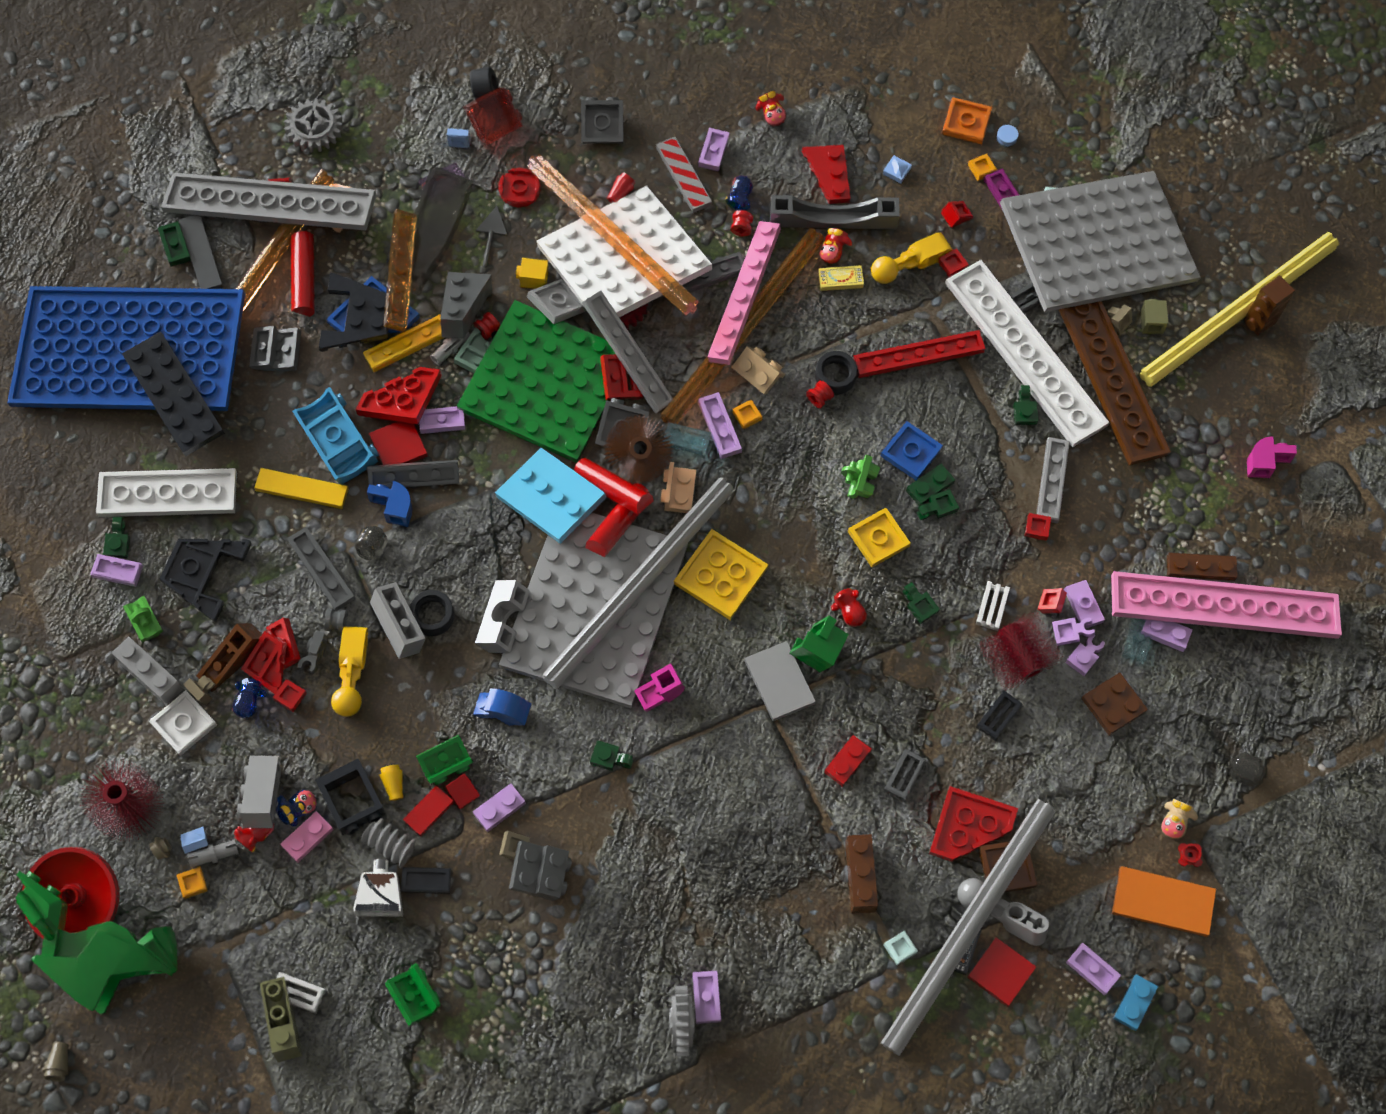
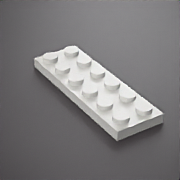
(166, 492)

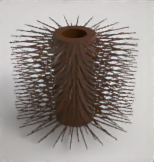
(639, 436)

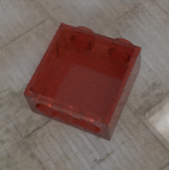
(493, 116)

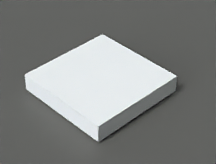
(183, 723)

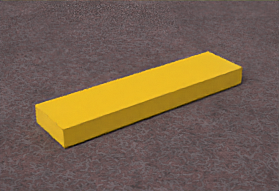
(404, 344)
(301, 488)

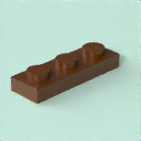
(1202, 566)

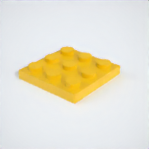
(720, 574)

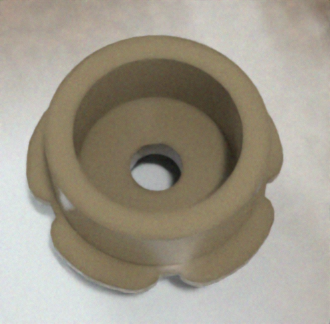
(160, 848)

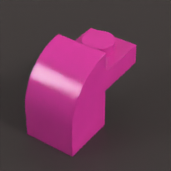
(1265, 454)
(664, 687)

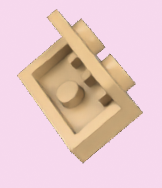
(758, 369)

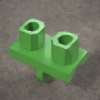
(857, 474)
(143, 619)

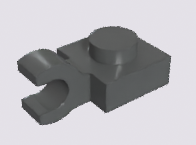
(315, 648)

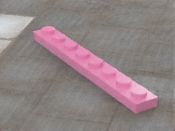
(744, 293)

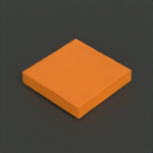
(967, 120)

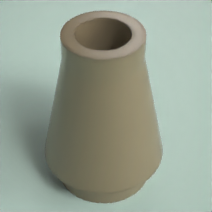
(57, 1063)

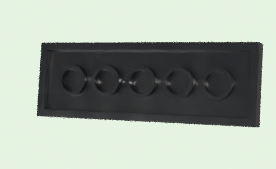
(173, 393)

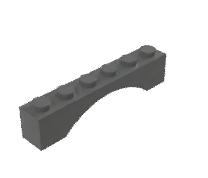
(797, 213)

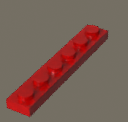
(919, 353)

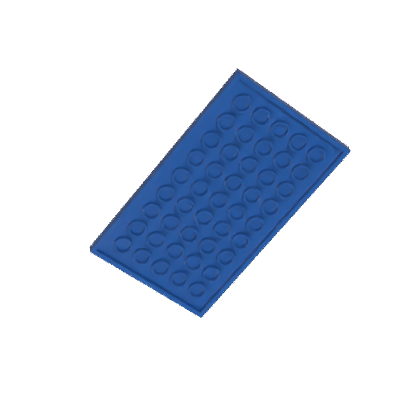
(78, 334)

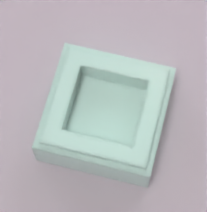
(900, 947)

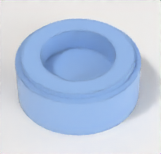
(1007, 135)

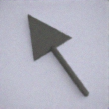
(493, 225)

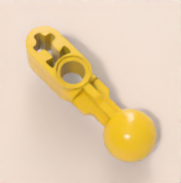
(919, 254)
(352, 657)

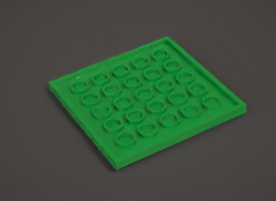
(540, 382)

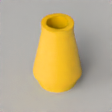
(393, 781)

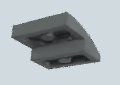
(275, 349)

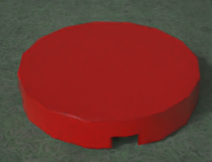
(519, 187)

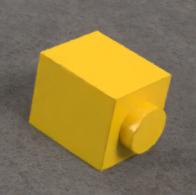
(532, 273)

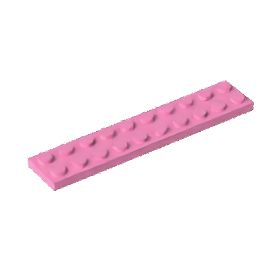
(1225, 605)

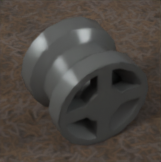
(335, 619)

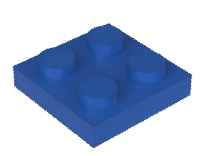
(911, 450)

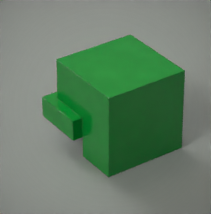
(820, 645)

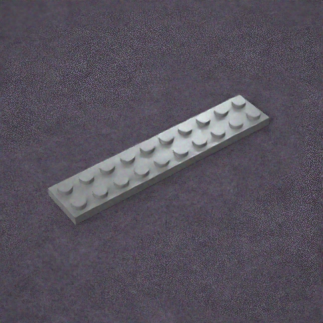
(269, 201)

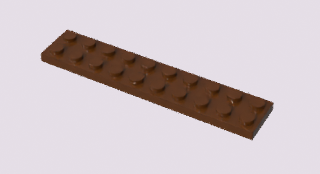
(1115, 383)

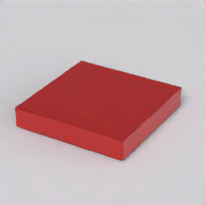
(398, 443)
(1001, 972)

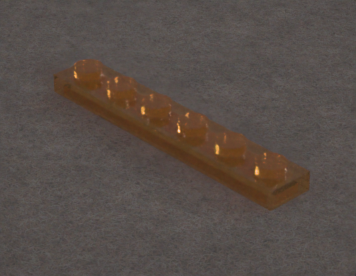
(400, 270)

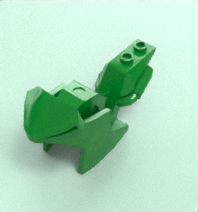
(96, 959)

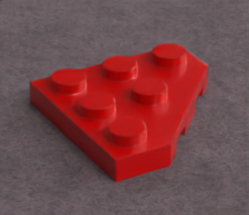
(401, 398)
(969, 823)

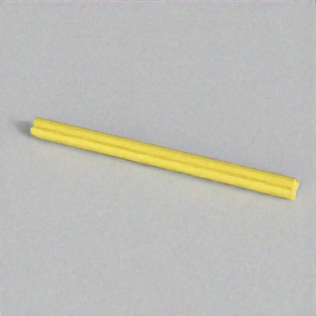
(1235, 311)

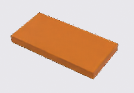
(1164, 901)

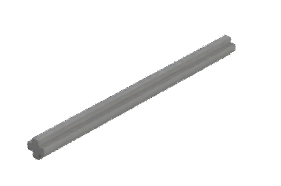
(637, 583)
(968, 927)

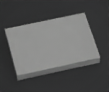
(779, 681)

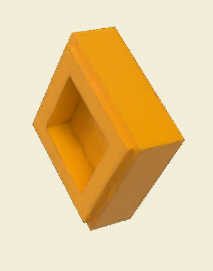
(981, 166)
(747, 414)
(192, 882)

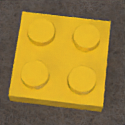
(879, 537)

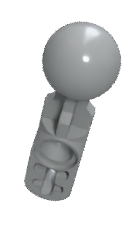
(1036, 925)

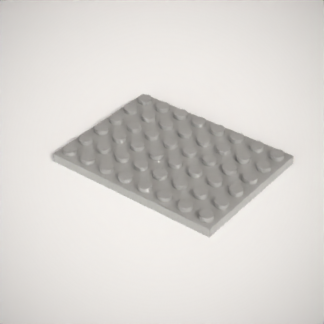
(1099, 240)
(566, 595)

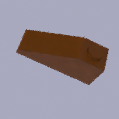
(231, 654)

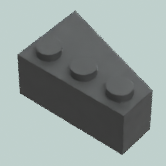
(462, 301)

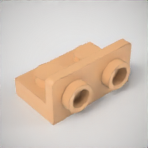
(679, 489)

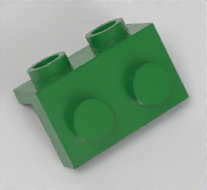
(444, 760)
(413, 995)

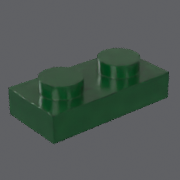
(174, 244)
(930, 484)

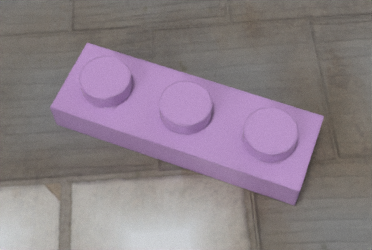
(719, 425)

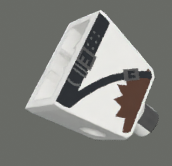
(379, 892)

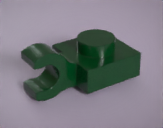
(1025, 410)
(939, 504)
(117, 543)
(922, 605)
(607, 756)

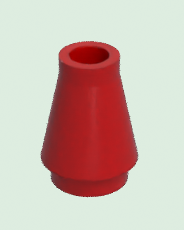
(622, 186)

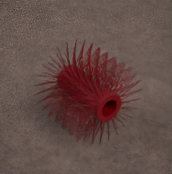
(1021, 650)
(122, 800)

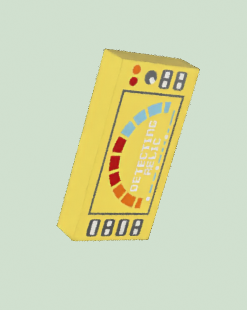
(840, 278)

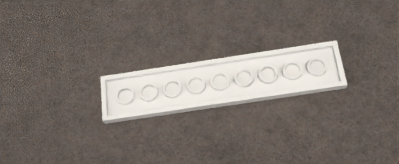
(1027, 353)

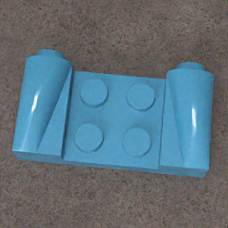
(336, 437)

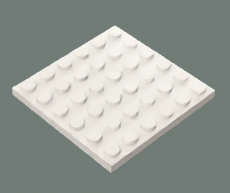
(593, 265)

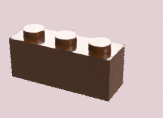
(1268, 305)
(861, 873)

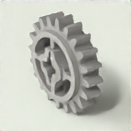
(312, 122)
(682, 1021)

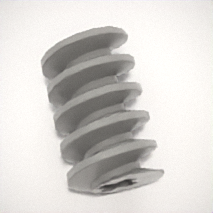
(388, 842)

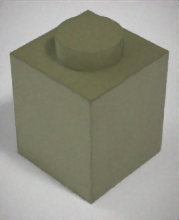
(1154, 316)

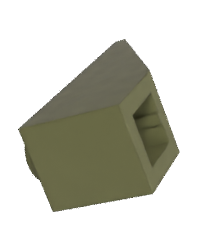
(280, 1020)

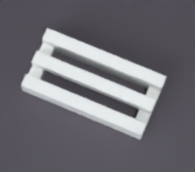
(996, 588)
(316, 1000)

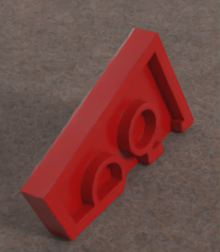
(831, 171)

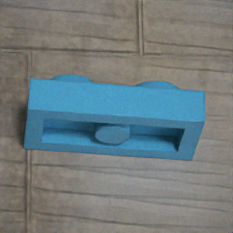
(1135, 1002)

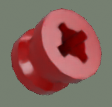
(742, 223)
(487, 325)
(820, 394)

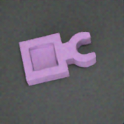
(1068, 632)
(1084, 657)

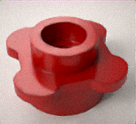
(1195, 850)

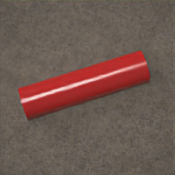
(302, 273)
(614, 486)
(612, 528)

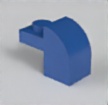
(397, 502)
(503, 706)

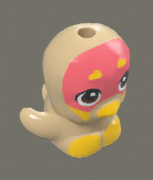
(1176, 820)

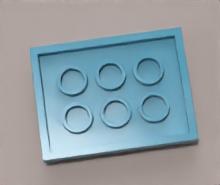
(550, 495)

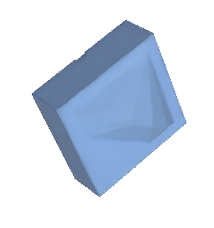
(458, 138)
(897, 169)
(194, 840)

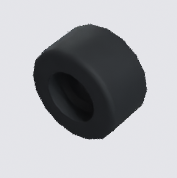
(483, 81)

